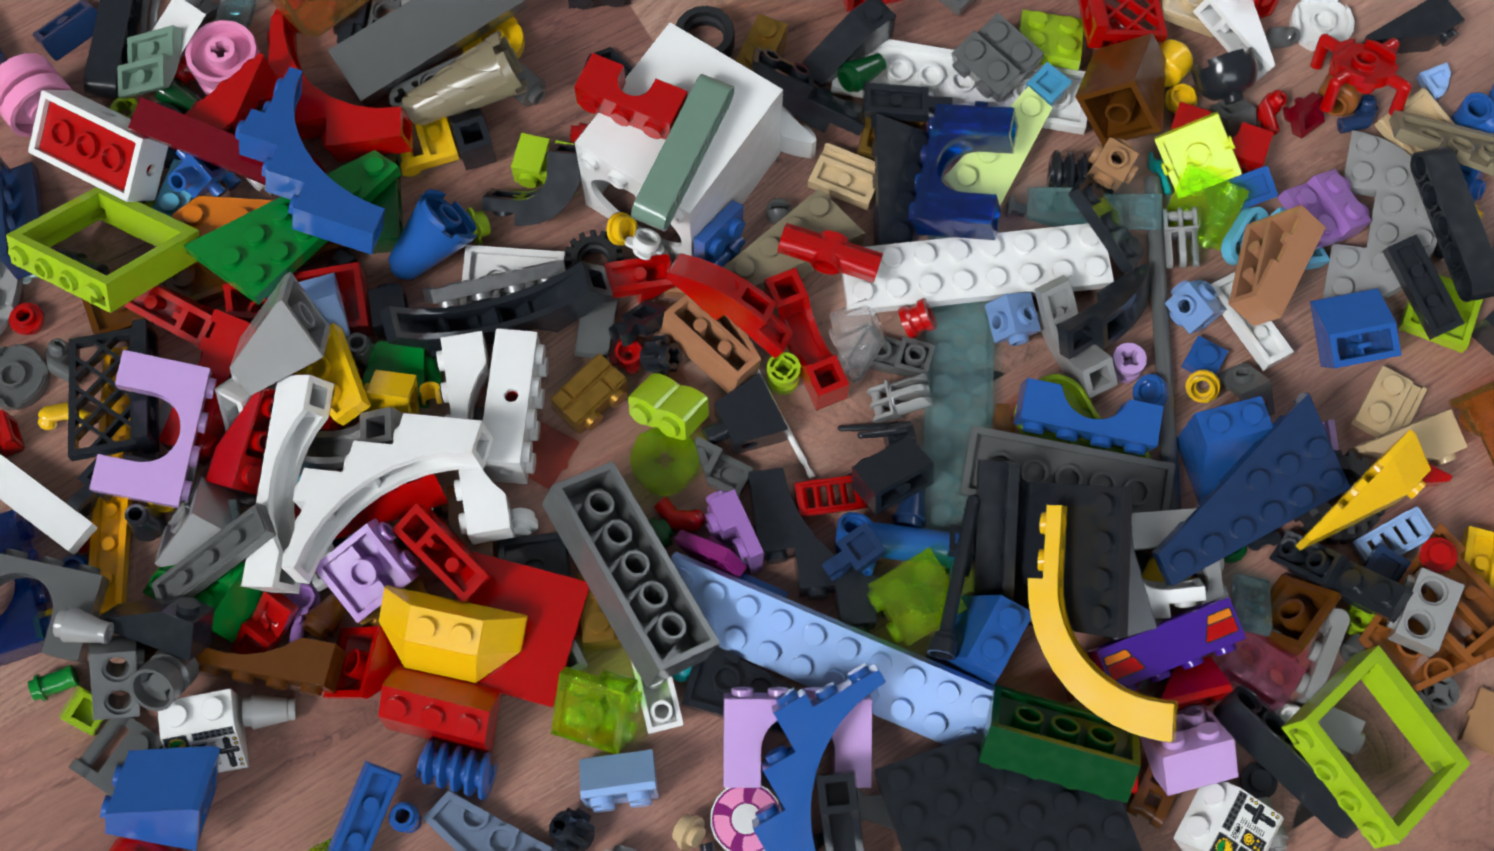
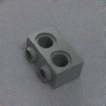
(111, 676)

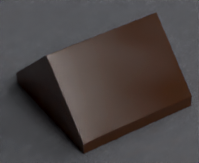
(1298, 612)

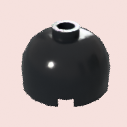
(1227, 76)

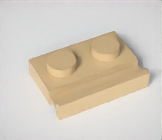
(844, 176)
(1388, 403)

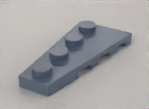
(474, 829)

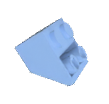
(618, 780)

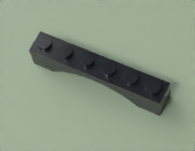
(840, 811)

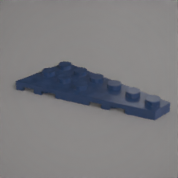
(1265, 489)

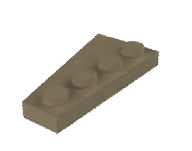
(1470, 146)

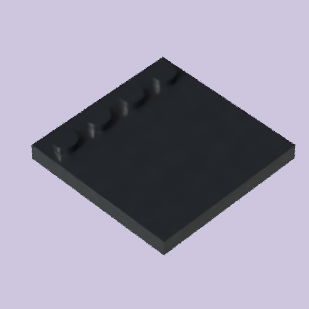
(1094, 552)

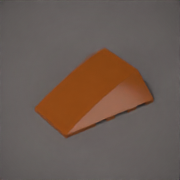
(1468, 634)

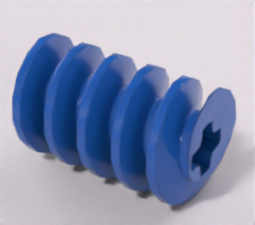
(456, 769)

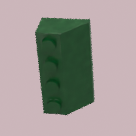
(1059, 744)

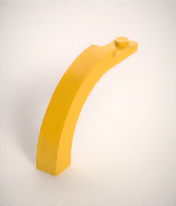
(1078, 673)

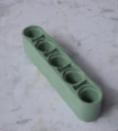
(682, 152)

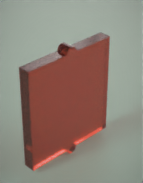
(552, 455)

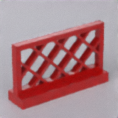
(1098, 14)

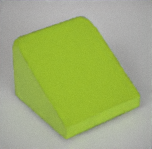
(79, 711)

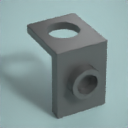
(1248, 384)

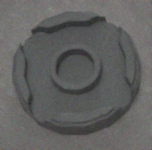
(22, 377)

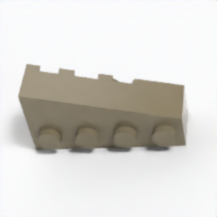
(815, 214)

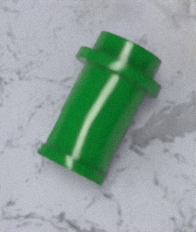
(44, 686)

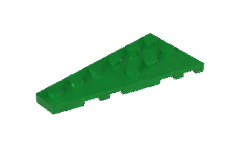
(263, 247)

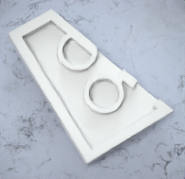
(491, 260)

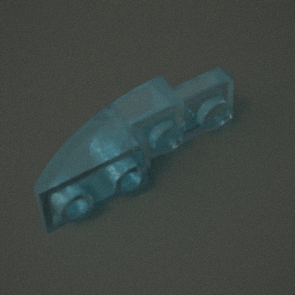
(1056, 208)

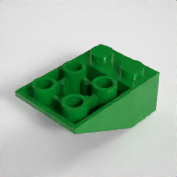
(230, 600)

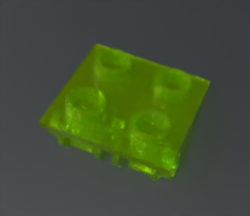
(1216, 204)

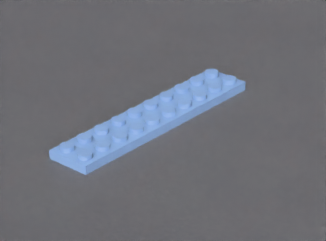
(824, 650)

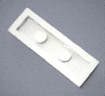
(1262, 340)

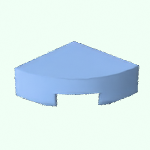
(1435, 80)

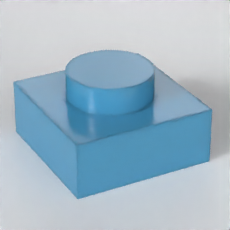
(1049, 83)

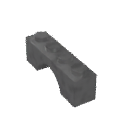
(332, 447)

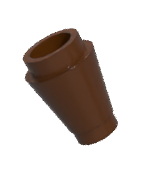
(325, 618)

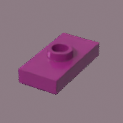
(710, 552)

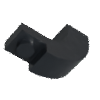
(540, 205)

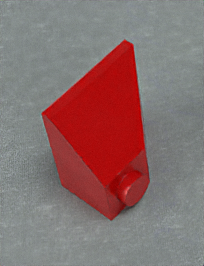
(366, 662)
(1195, 685)

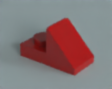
(639, 277)

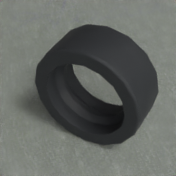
(712, 17)

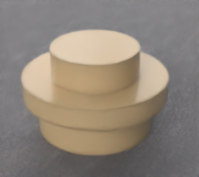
(689, 832)

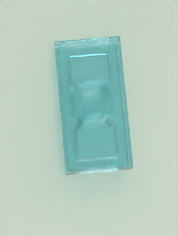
(1252, 603)

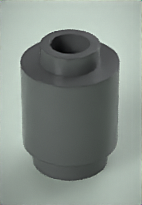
(536, 88)

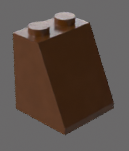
(1124, 89)

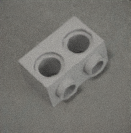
(1433, 616)

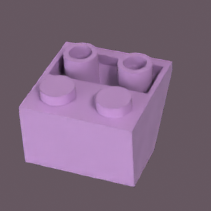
(1198, 755)

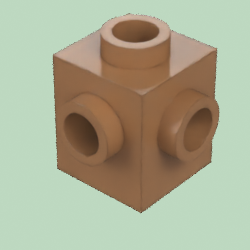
(1108, 173)

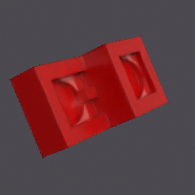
(267, 624)

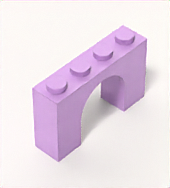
(163, 479)
(750, 716)

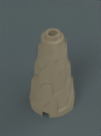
(470, 82)

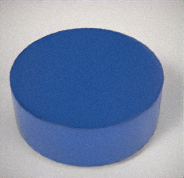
(1151, 389)

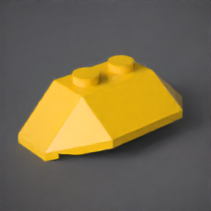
(449, 635)

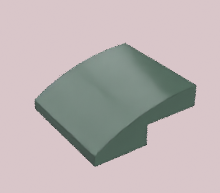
(151, 61)

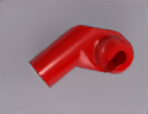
(1269, 108)
(680, 519)

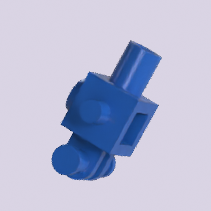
(201, 177)

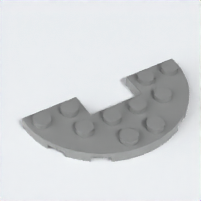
(1383, 172)

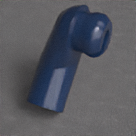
(1362, 118)

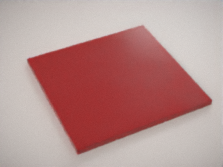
(553, 612)

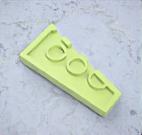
(996, 171)

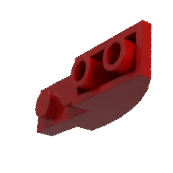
(725, 293)

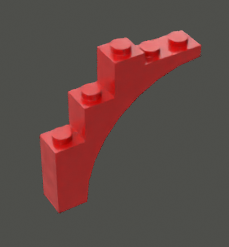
(345, 128)

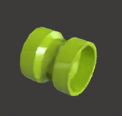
(783, 381)

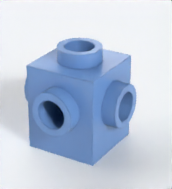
(1194, 305)
(1013, 318)

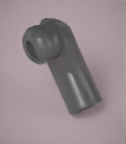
(1282, 37)
(58, 358)

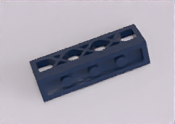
(18, 206)

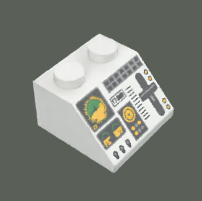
(207, 721)
(1227, 820)

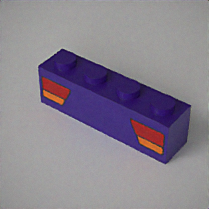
(1173, 643)

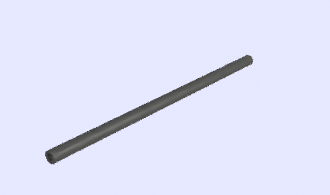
(1162, 342)

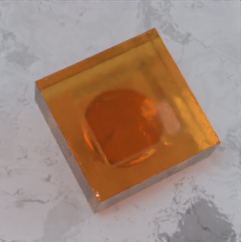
(1002, 419)

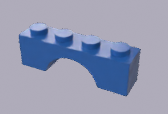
(1045, 408)

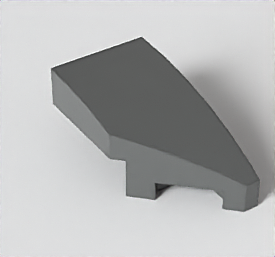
(720, 469)

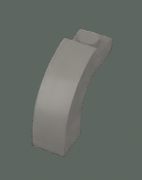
(1091, 367)

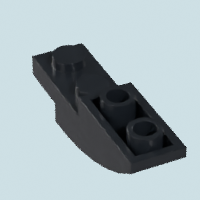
(810, 104)
(1115, 312)
(1333, 571)

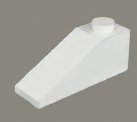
(1237, 27)

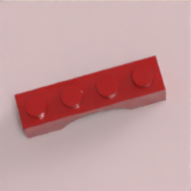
(819, 367)

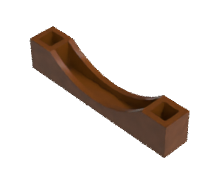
(302, 663)

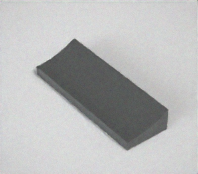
(415, 40)

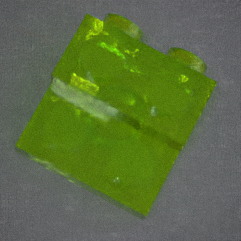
(912, 597)
(596, 709)

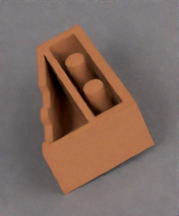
(1272, 263)
(712, 345)

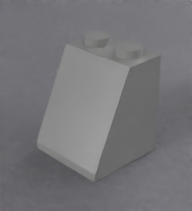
(280, 338)

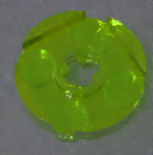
(651, 474)

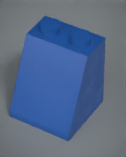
(1218, 439)
(986, 636)
(163, 795)

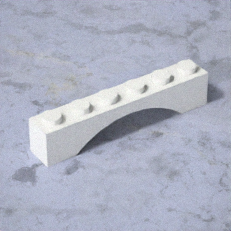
(467, 370)
(296, 417)

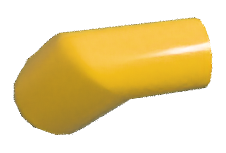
(52, 413)

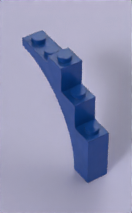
(316, 201)
(793, 770)

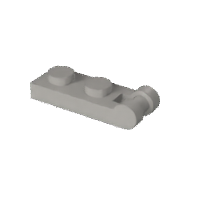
(1322, 655)

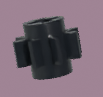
(661, 355)
(571, 830)

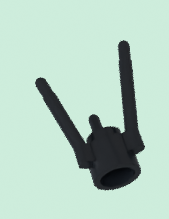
(890, 432)

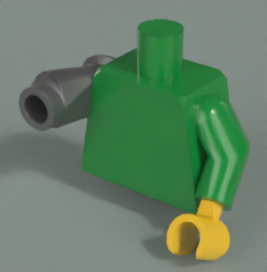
(401, 360)

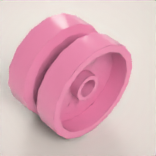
(219, 52)
(20, 89)

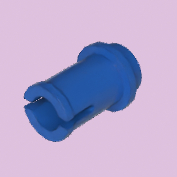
(398, 813)

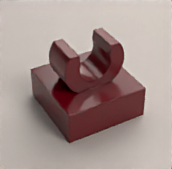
(1304, 115)

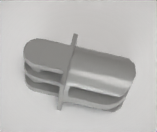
(1180, 234)
(902, 398)

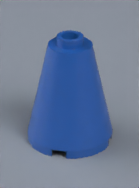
(430, 235)

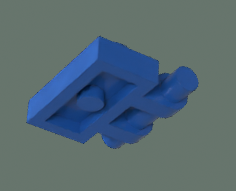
(722, 237)

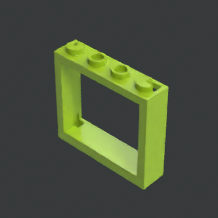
(31, 248)
(1410, 717)

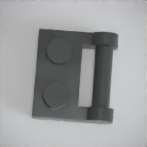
(137, 739)

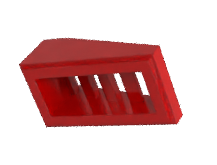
(802, 501)

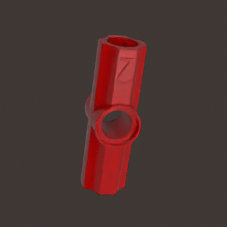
(829, 252)

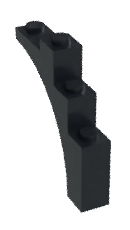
(542, 307)
(786, 535)

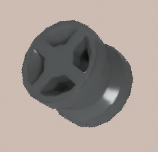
(1446, 692)

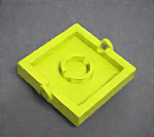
(1201, 145)

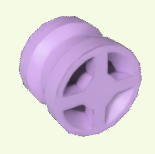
(1124, 369)

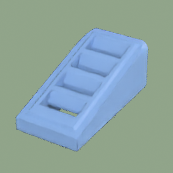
(1411, 525)

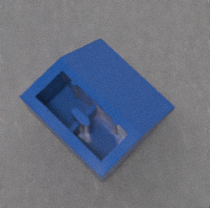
(1354, 329)

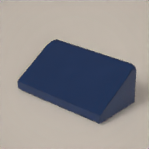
(67, 30)

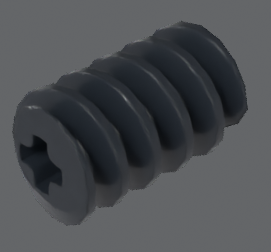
(1068, 170)

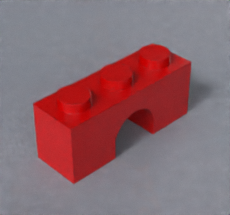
(601, 91)
(1250, 141)

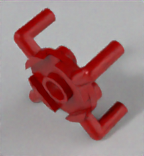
(1362, 66)

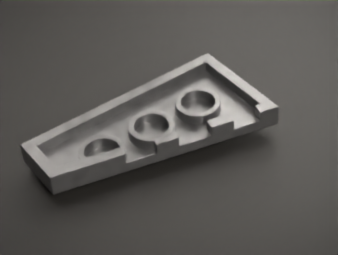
(483, 287)

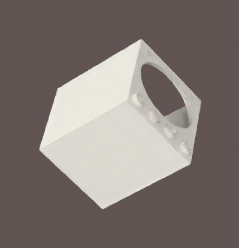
(734, 161)

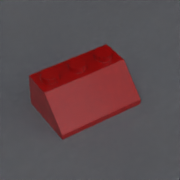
(440, 708)

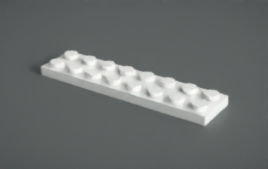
(932, 67)
(982, 270)

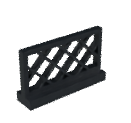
(142, 409)

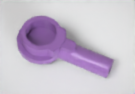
(306, 600)

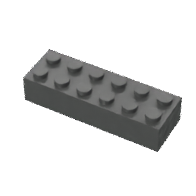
(630, 573)

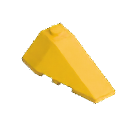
(1383, 485)

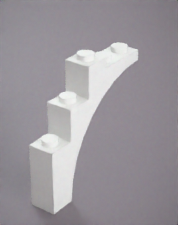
(372, 469)

